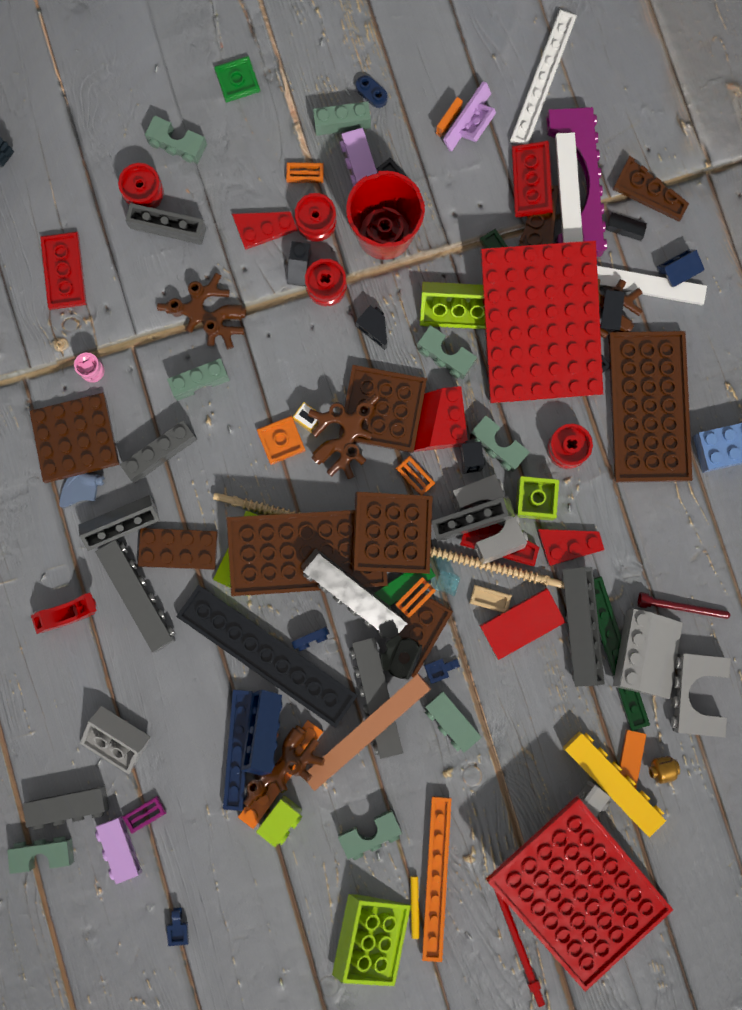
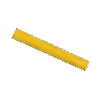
(414, 907)

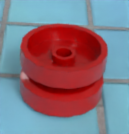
(141, 185)
(315, 217)
(315, 280)
(579, 440)

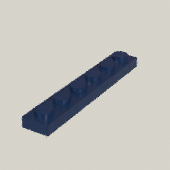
(235, 778)

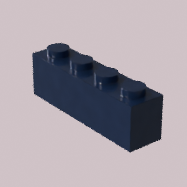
(262, 733)

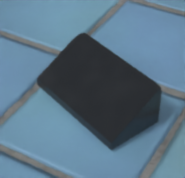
(626, 226)

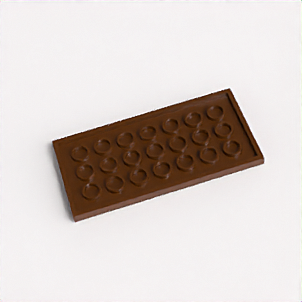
(650, 407)
(271, 548)

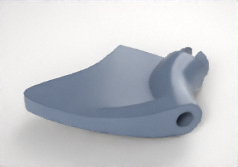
(80, 488)

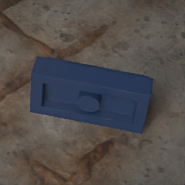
(681, 267)

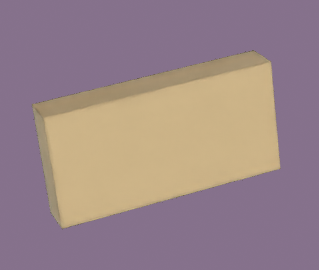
(490, 599)

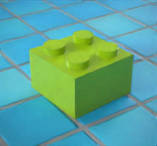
(537, 498)
(278, 822)

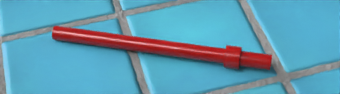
(533, 983)

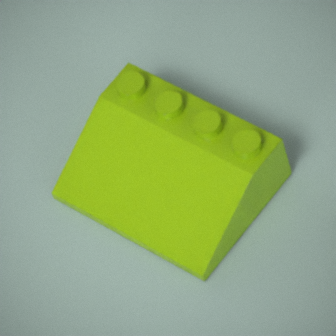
(370, 941)

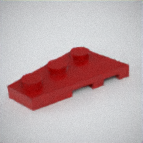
(263, 227)
(569, 544)

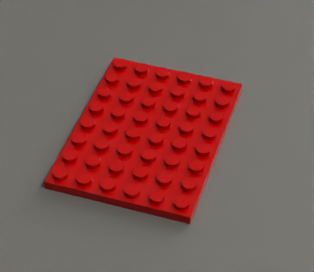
(542, 321)
(579, 893)

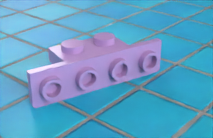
(472, 119)

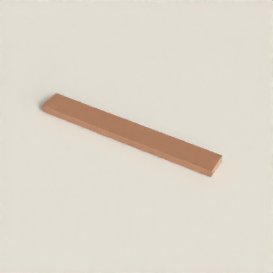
(368, 730)

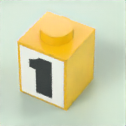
(302, 418)

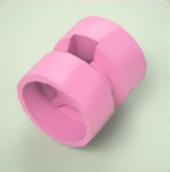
(89, 367)

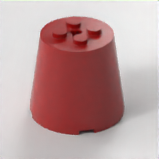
(385, 202)

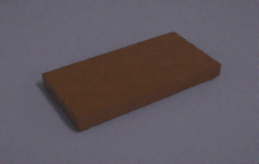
(424, 628)

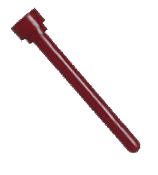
(646, 600)

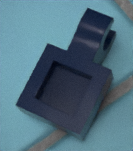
(438, 670)
(177, 931)

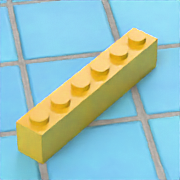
(618, 787)

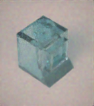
(447, 583)

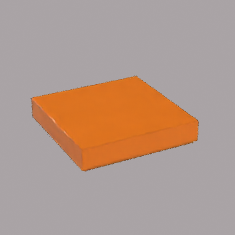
(281, 440)

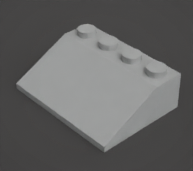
(647, 653)

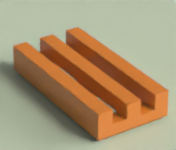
(449, 117)
(299, 176)
(420, 470)
(427, 586)

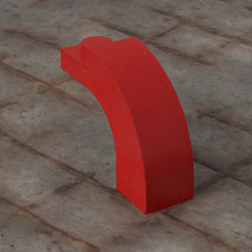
(64, 614)

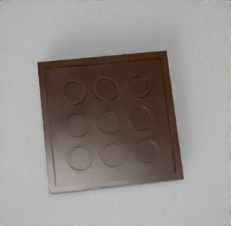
(397, 411)
(74, 438)
(392, 533)

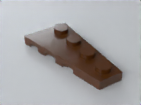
(649, 191)
(541, 227)

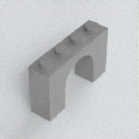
(509, 538)
(686, 718)

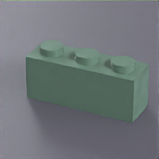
(342, 118)
(452, 722)

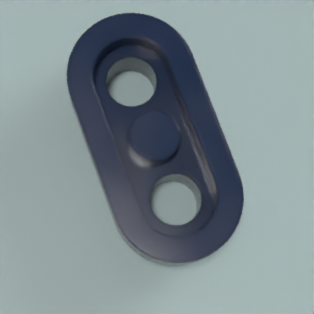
(370, 91)
(303, 642)

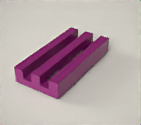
(159, 805)

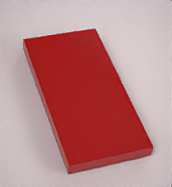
(532, 179)
(63, 270)
(522, 624)

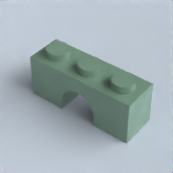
(189, 147)
(458, 364)
(188, 382)
(508, 456)
(355, 844)
(58, 852)

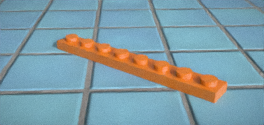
(436, 879)

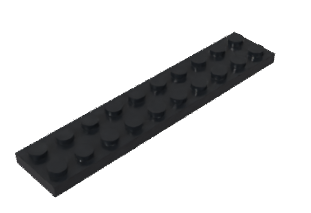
(267, 656)

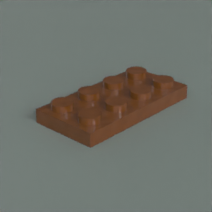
(178, 548)

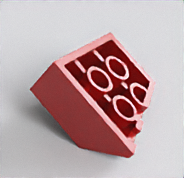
(441, 420)

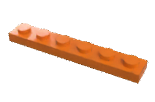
(254, 813)

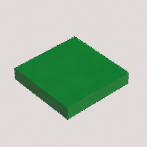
(237, 79)

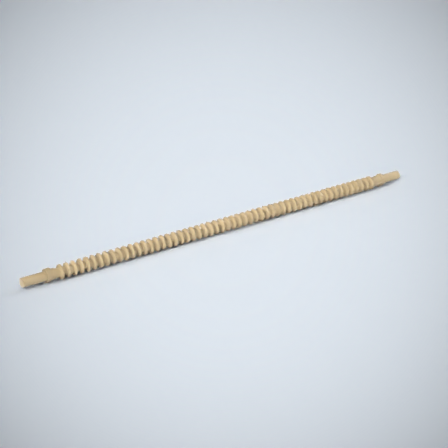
(530, 576)

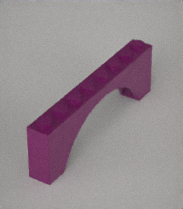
(583, 123)

